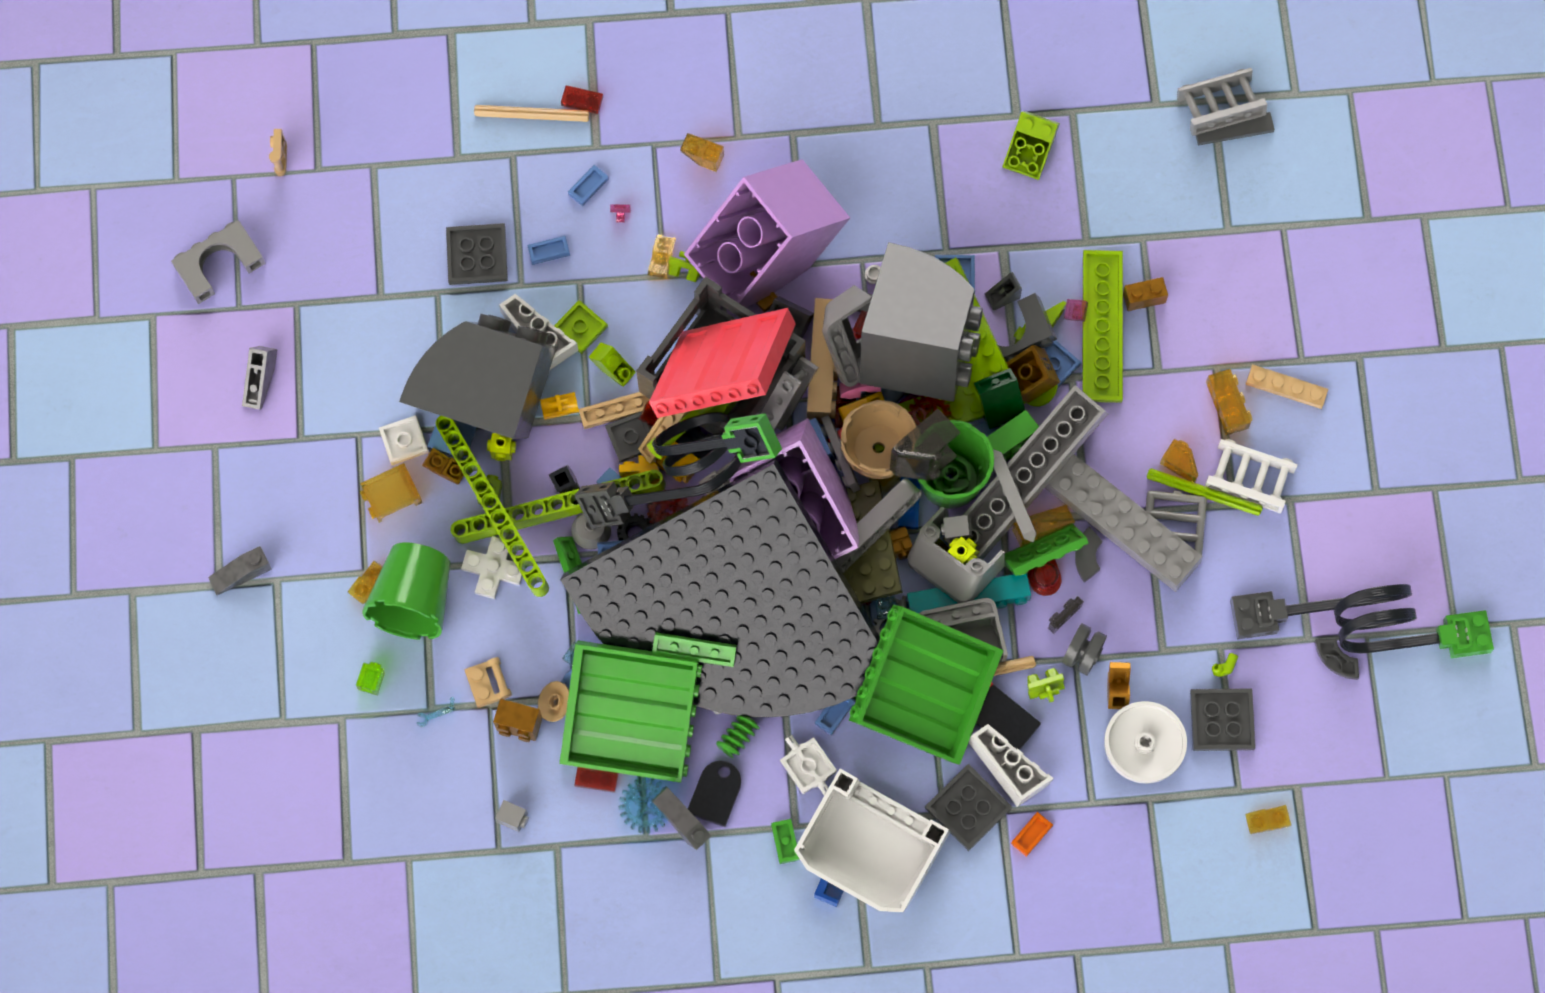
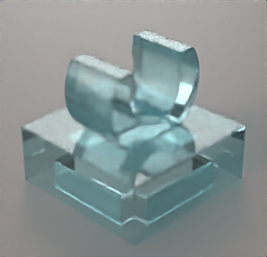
(883, 606)

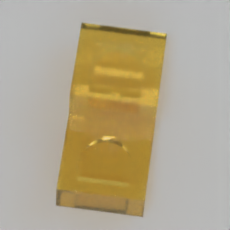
(662, 250)

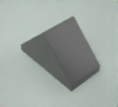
(1004, 292)

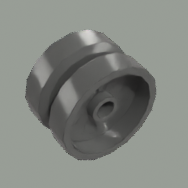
(1086, 650)

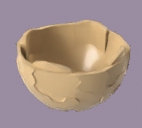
(870, 425)

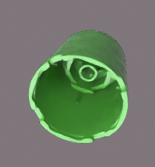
(970, 469)
(410, 592)

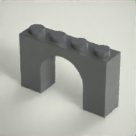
(1037, 330)

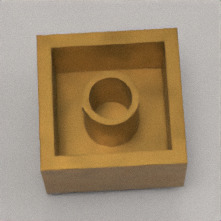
(1033, 372)
(517, 720)

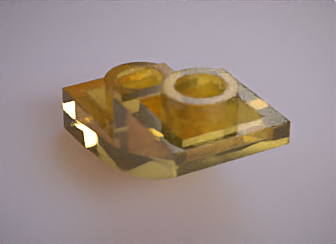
(363, 585)
(1268, 820)

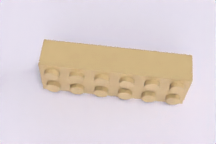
(822, 387)

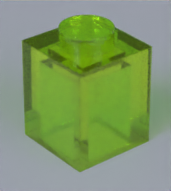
(370, 678)

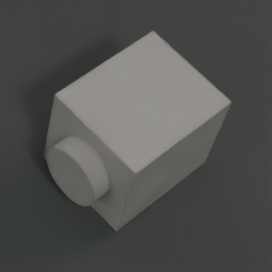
(957, 527)
(512, 816)

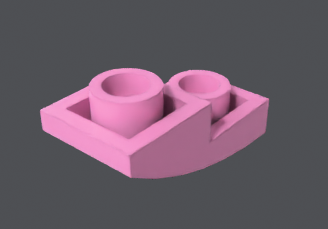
(855, 391)

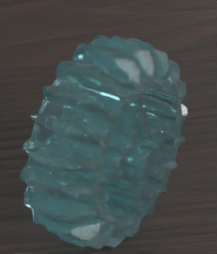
(636, 821)

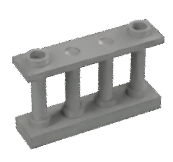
(1226, 117)
(789, 393)

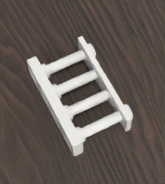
(1271, 502)

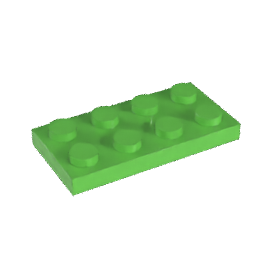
(1045, 549)

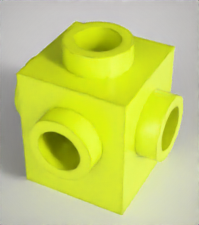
(503, 452)
(969, 546)

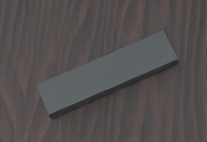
(1248, 128)

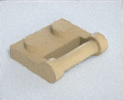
(279, 153)
(481, 685)

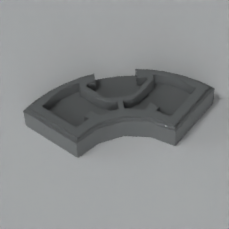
(1086, 557)
(1336, 660)

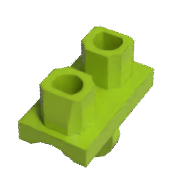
(676, 264)
(1045, 687)

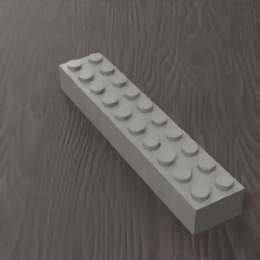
(1034, 466)
(1124, 523)

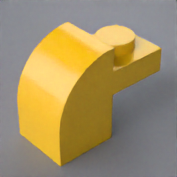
(630, 468)

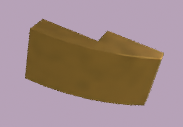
(443, 466)

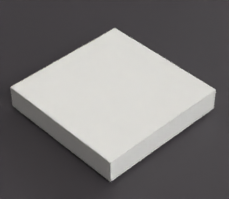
(403, 440)

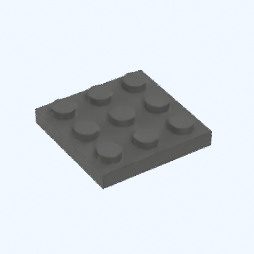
(476, 254)
(1222, 719)
(968, 807)

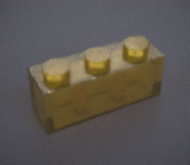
(1229, 401)

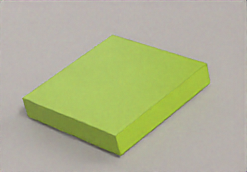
(581, 325)

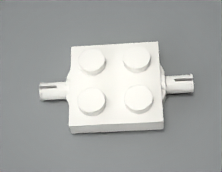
(808, 765)

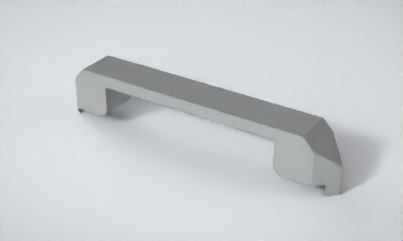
(1013, 497)

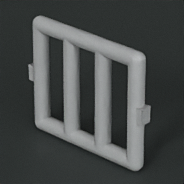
(1177, 496)

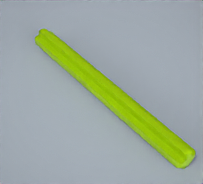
(1200, 490)

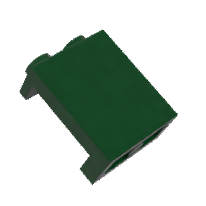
(1000, 398)

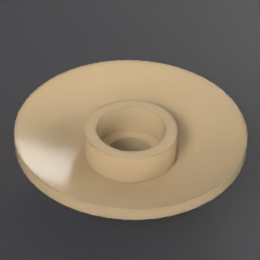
(553, 701)

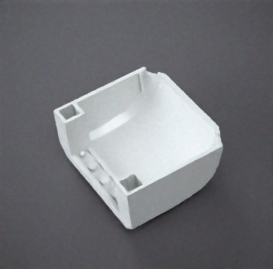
(869, 844)

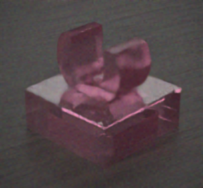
(620, 211)
(1076, 310)

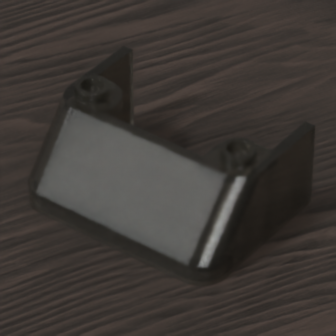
(925, 449)

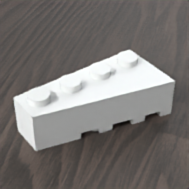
(524, 315)
(1008, 765)

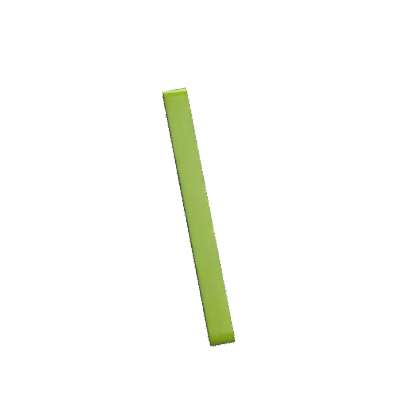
(547, 504)
(497, 511)

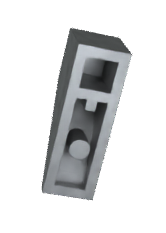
(258, 375)
(240, 571)
(681, 818)

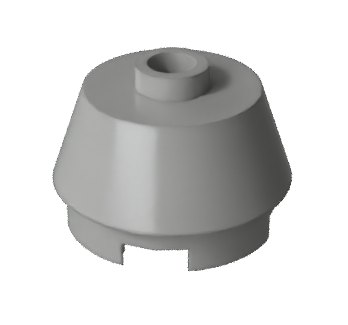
(588, 537)

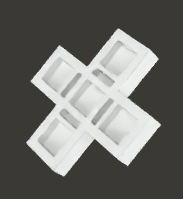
(491, 568)

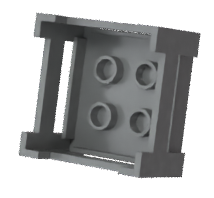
(708, 307)

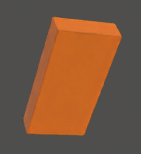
(1031, 834)

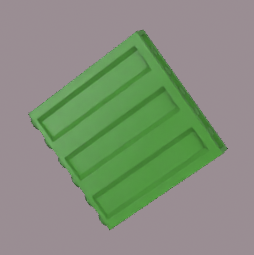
(925, 684)
(630, 711)

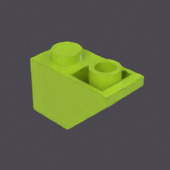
(612, 363)

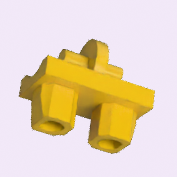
(559, 405)

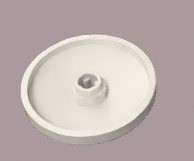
(1145, 742)

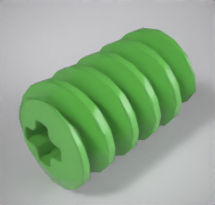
(737, 735)

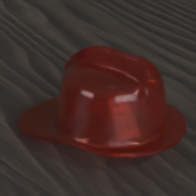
(1045, 579)

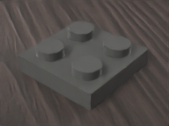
(627, 436)

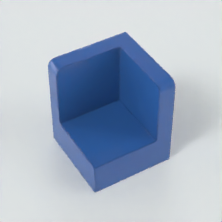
(828, 893)

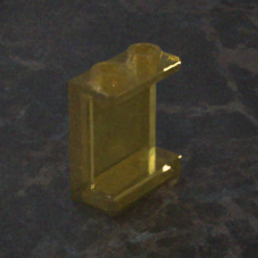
(390, 492)

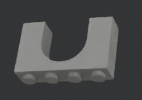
(232, 239)

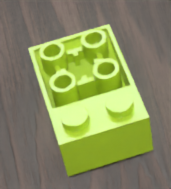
(1030, 145)

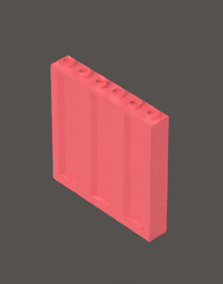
(723, 363)

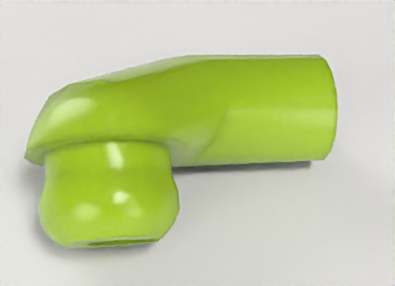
(1225, 668)

